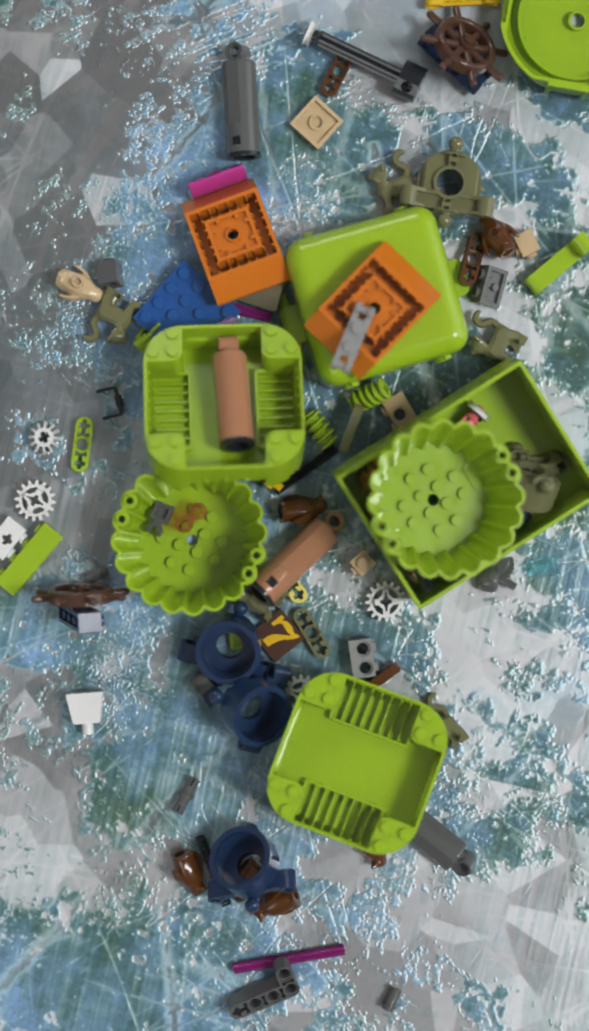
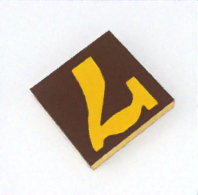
(279, 635)

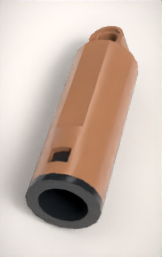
(232, 397)
(295, 558)

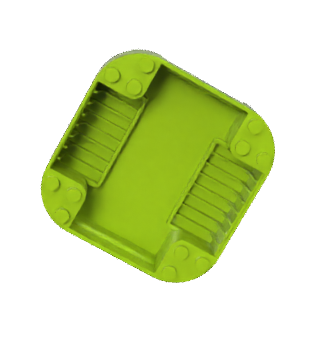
(183, 407)
(357, 763)

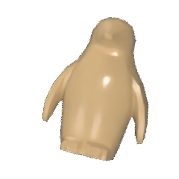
(77, 286)

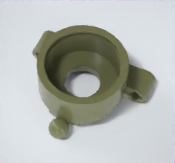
(449, 207)
(538, 477)

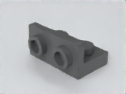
(489, 286)

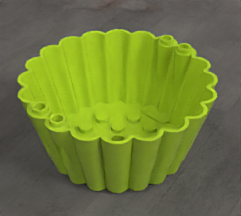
(474, 499)
(182, 574)

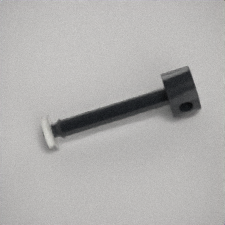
(407, 80)

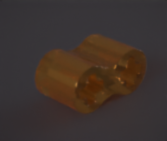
(191, 517)

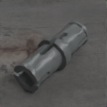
(186, 795)

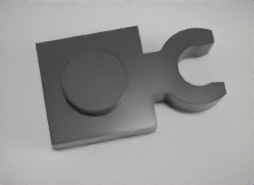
(161, 515)

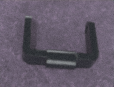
(118, 400)

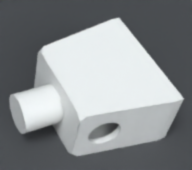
(86, 709)

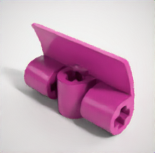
(217, 181)

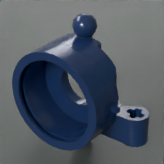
(223, 668)
(272, 716)
(225, 864)

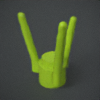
(143, 339)

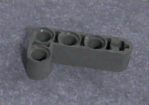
(283, 987)

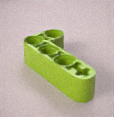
(558, 263)

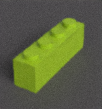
(31, 557)

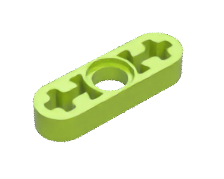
(89, 440)

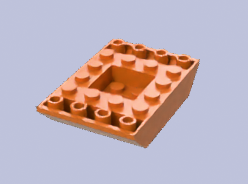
(239, 264)
(382, 280)

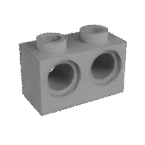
(357, 658)

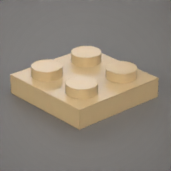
(316, 122)

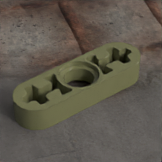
(351, 428)
(323, 642)

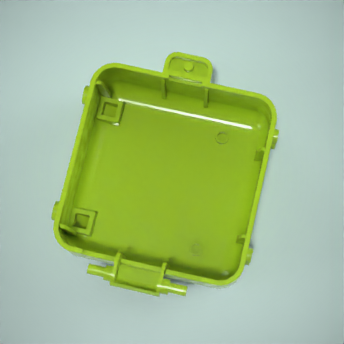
(326, 260)

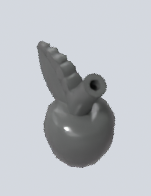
(491, 578)

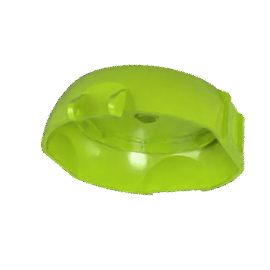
(547, 43)

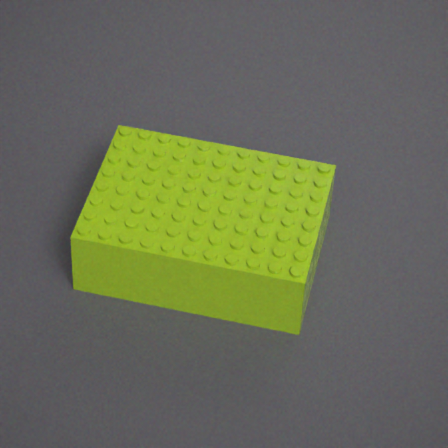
(516, 415)

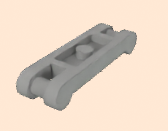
(352, 337)

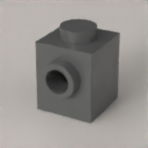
(110, 273)

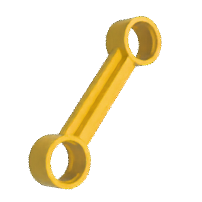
(437, 4)

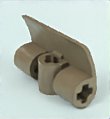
(267, 298)

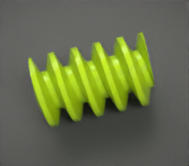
(370, 394)
(320, 429)

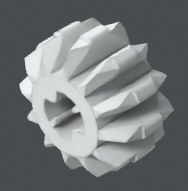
(38, 435)

